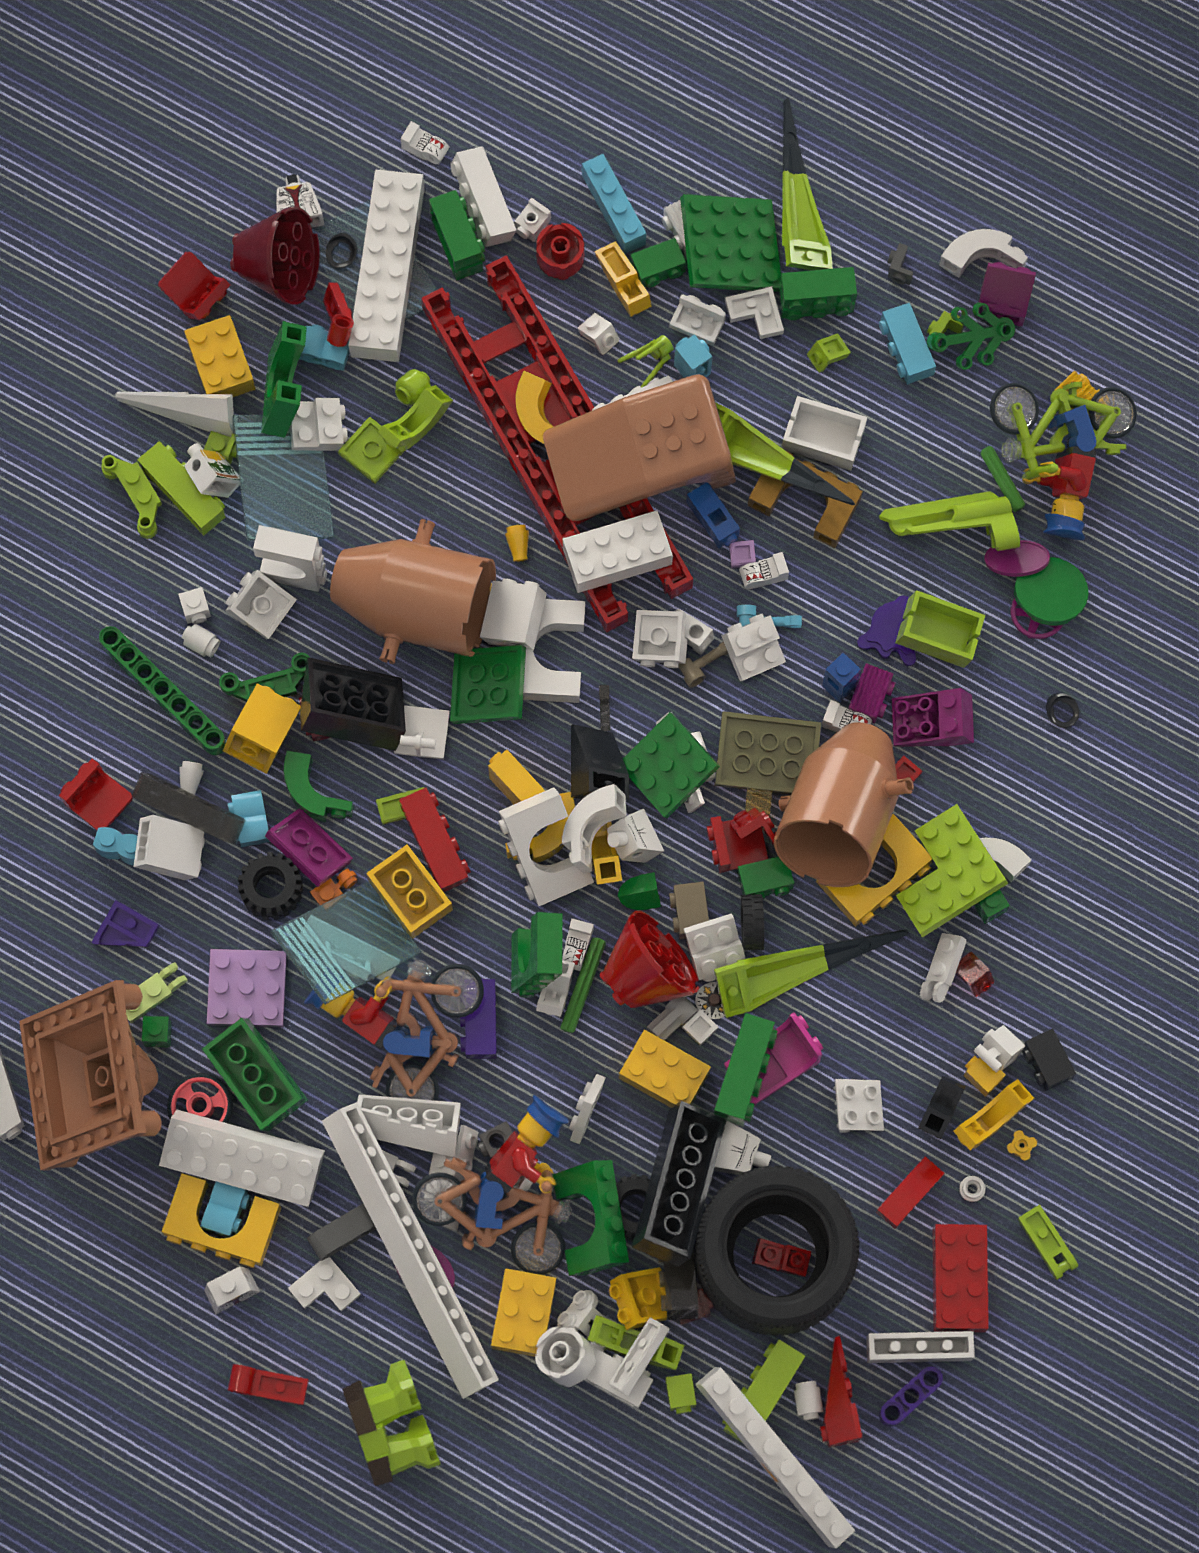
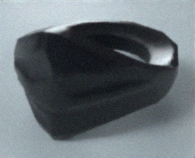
(334, 242)
(1064, 698)

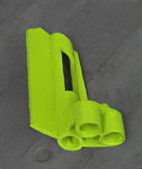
(958, 513)

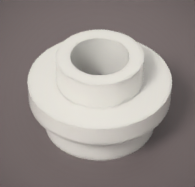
(978, 1183)

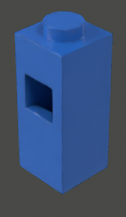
(713, 515)
(841, 677)

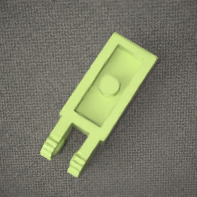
(156, 991)

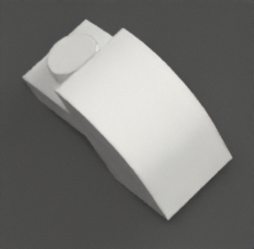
(554, 996)

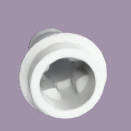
(190, 776)

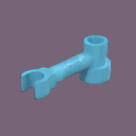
(745, 612)

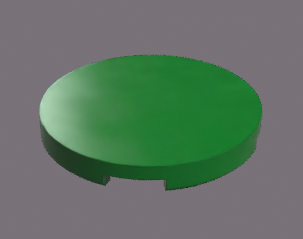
(1053, 593)

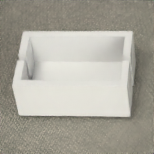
(824, 433)

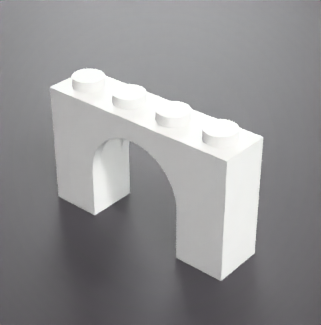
(290, 558)
(548, 684)
(521, 824)

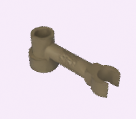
(692, 670)

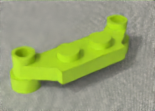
(138, 490)

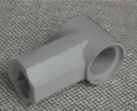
(676, 1013)

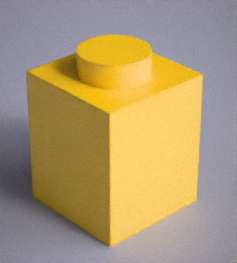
(982, 1076)

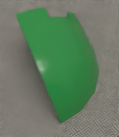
(640, 892)

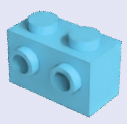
(692, 357)

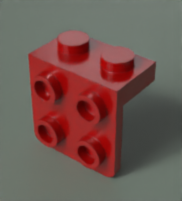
(193, 286)
(95, 796)
(747, 822)
(731, 849)

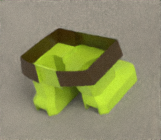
(380, 1405)

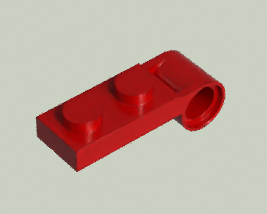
(339, 314)
(268, 1385)

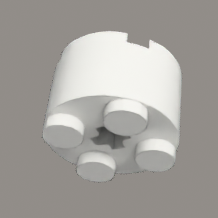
(565, 1356)

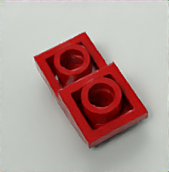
(781, 1257)

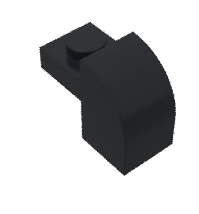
(941, 1107)

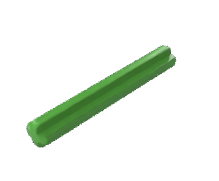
(583, 985)

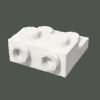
(318, 426)
(259, 603)
(660, 638)
(753, 646)
(713, 945)

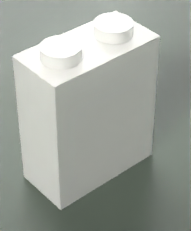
(513, 614)
(169, 847)

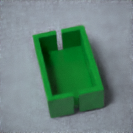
(457, 234)
(817, 293)

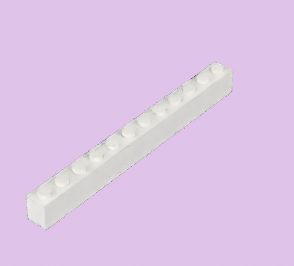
(410, 1250)

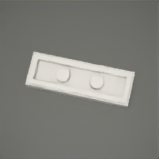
(638, 1356)

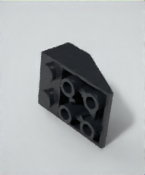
(595, 762)

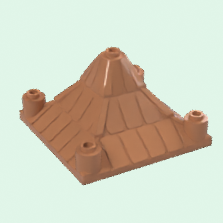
(87, 1075)

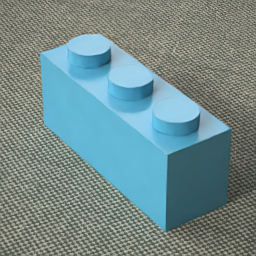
(907, 343)

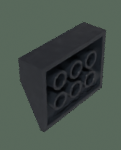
(352, 704)

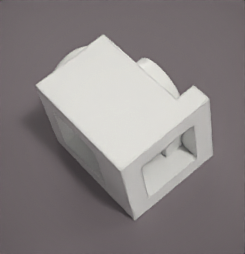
(532, 229)

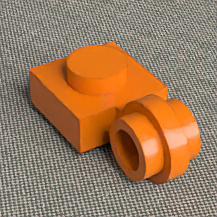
(330, 890)

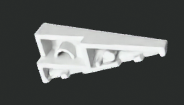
(201, 411)

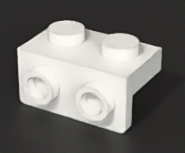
(698, 319)

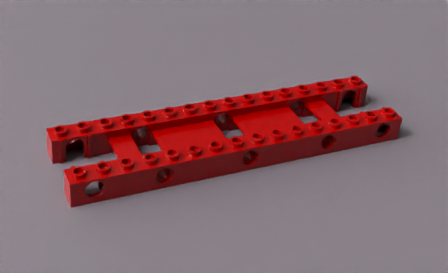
(563, 402)

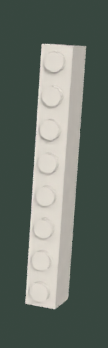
(775, 1457)

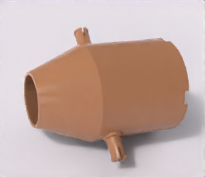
(415, 593)
(841, 807)

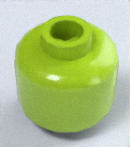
(411, 386)

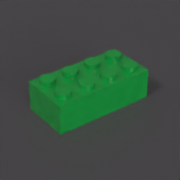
(744, 1069)
(255, 1074)

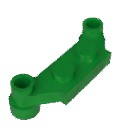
(282, 682)

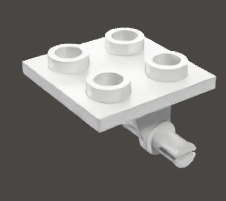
(424, 732)

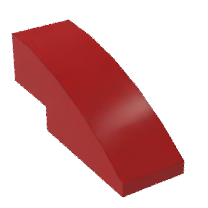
(910, 1192)

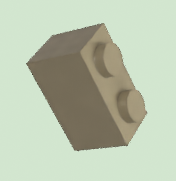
(690, 906)

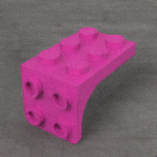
(791, 1057)

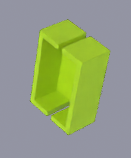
(940, 629)

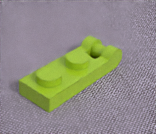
(1047, 1241)

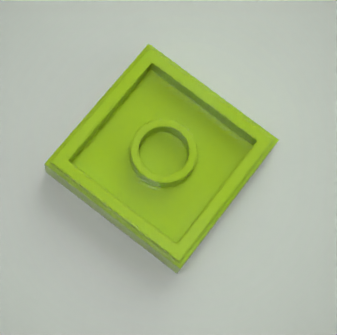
(369, 452)

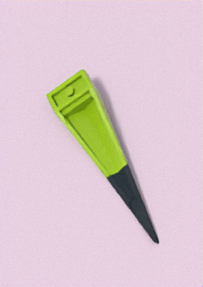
(802, 228)
(760, 454)
(764, 977)

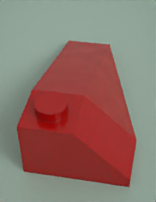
(840, 1415)

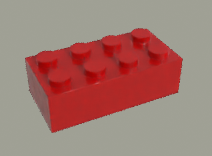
(960, 1278)

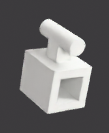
(999, 1048)

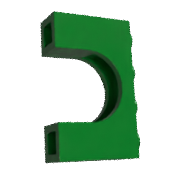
(281, 395)
(536, 954)
(608, 1243)

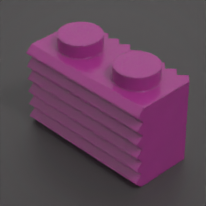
(871, 692)

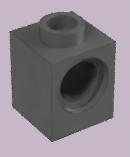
(501, 1130)

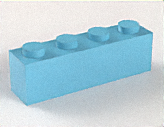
(613, 204)

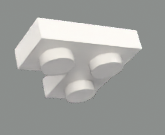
(757, 305)
(586, 1105)
(328, 1279)

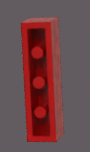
(433, 839)

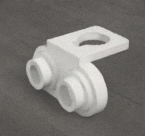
(580, 1312)

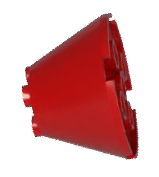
(648, 965)

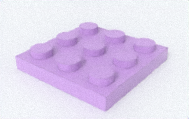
(246, 986)

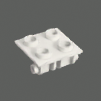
(858, 1105)

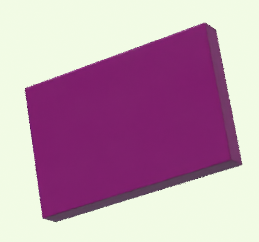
(308, 847)

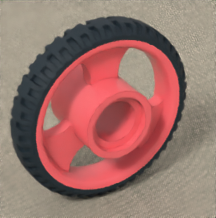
(184, 1090)

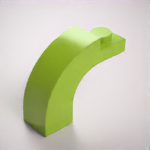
(418, 420)
(619, 1340)

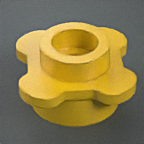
(1014, 1147)

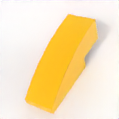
(623, 279)

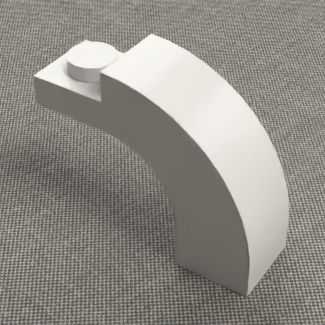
(978, 245)
(587, 818)
(1007, 856)

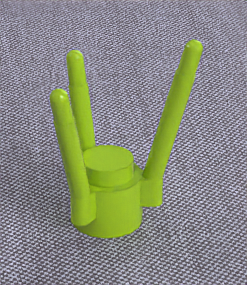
(657, 349)

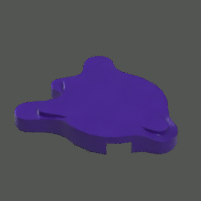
(884, 632)

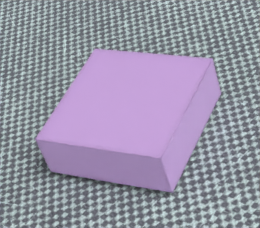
(742, 553)

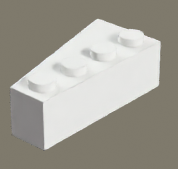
(413, 1122)

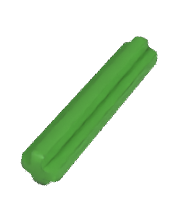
(1002, 478)

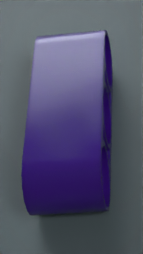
(919, 1387)

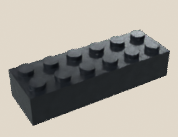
(679, 1183)

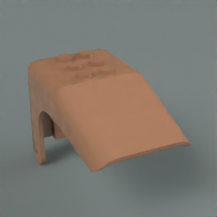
(639, 448)

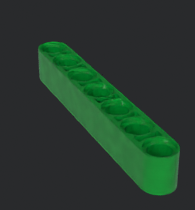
(157, 680)

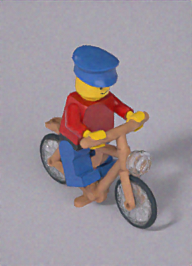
(454, 991)
(537, 1245)

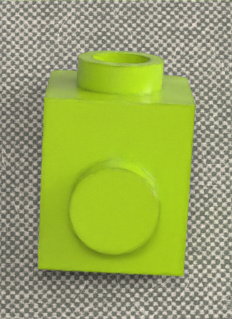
(945, 322)

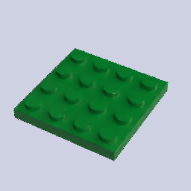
(730, 242)

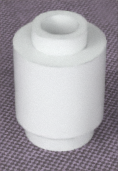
(200, 640)
(808, 1400)

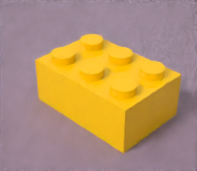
(220, 358)
(409, 891)
(664, 1071)
(523, 1311)

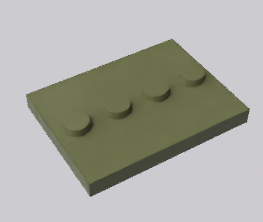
(763, 751)

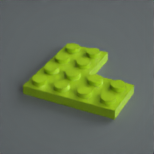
(963, 873)

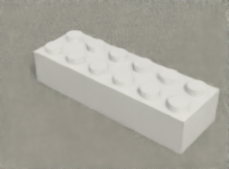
(241, 1158)

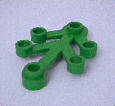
(975, 335)

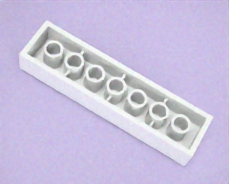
(386, 265)

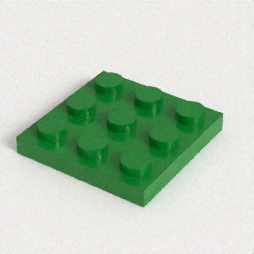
(488, 685)
(669, 765)

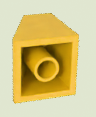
(261, 728)

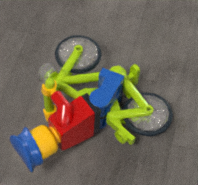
(1111, 415)

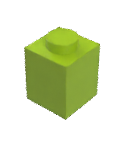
(680, 1393)

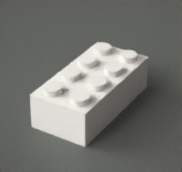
(617, 551)

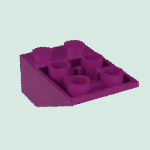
(1007, 291)
(933, 719)

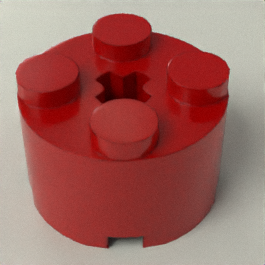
(550, 255)

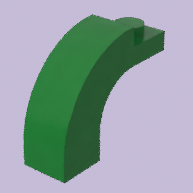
(297, 778)

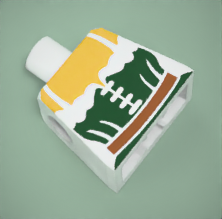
(211, 472)

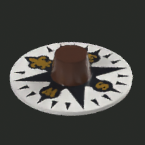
(709, 1001)

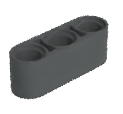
(341, 1232)

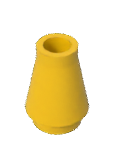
(517, 539)

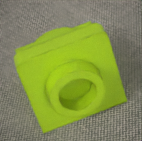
(827, 351)
(223, 444)

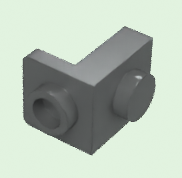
(896, 272)

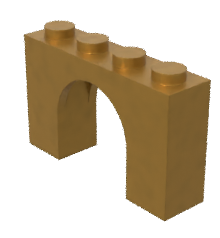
(835, 517)

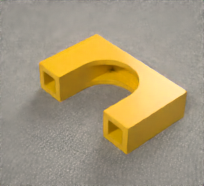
(909, 860)
(247, 1245)

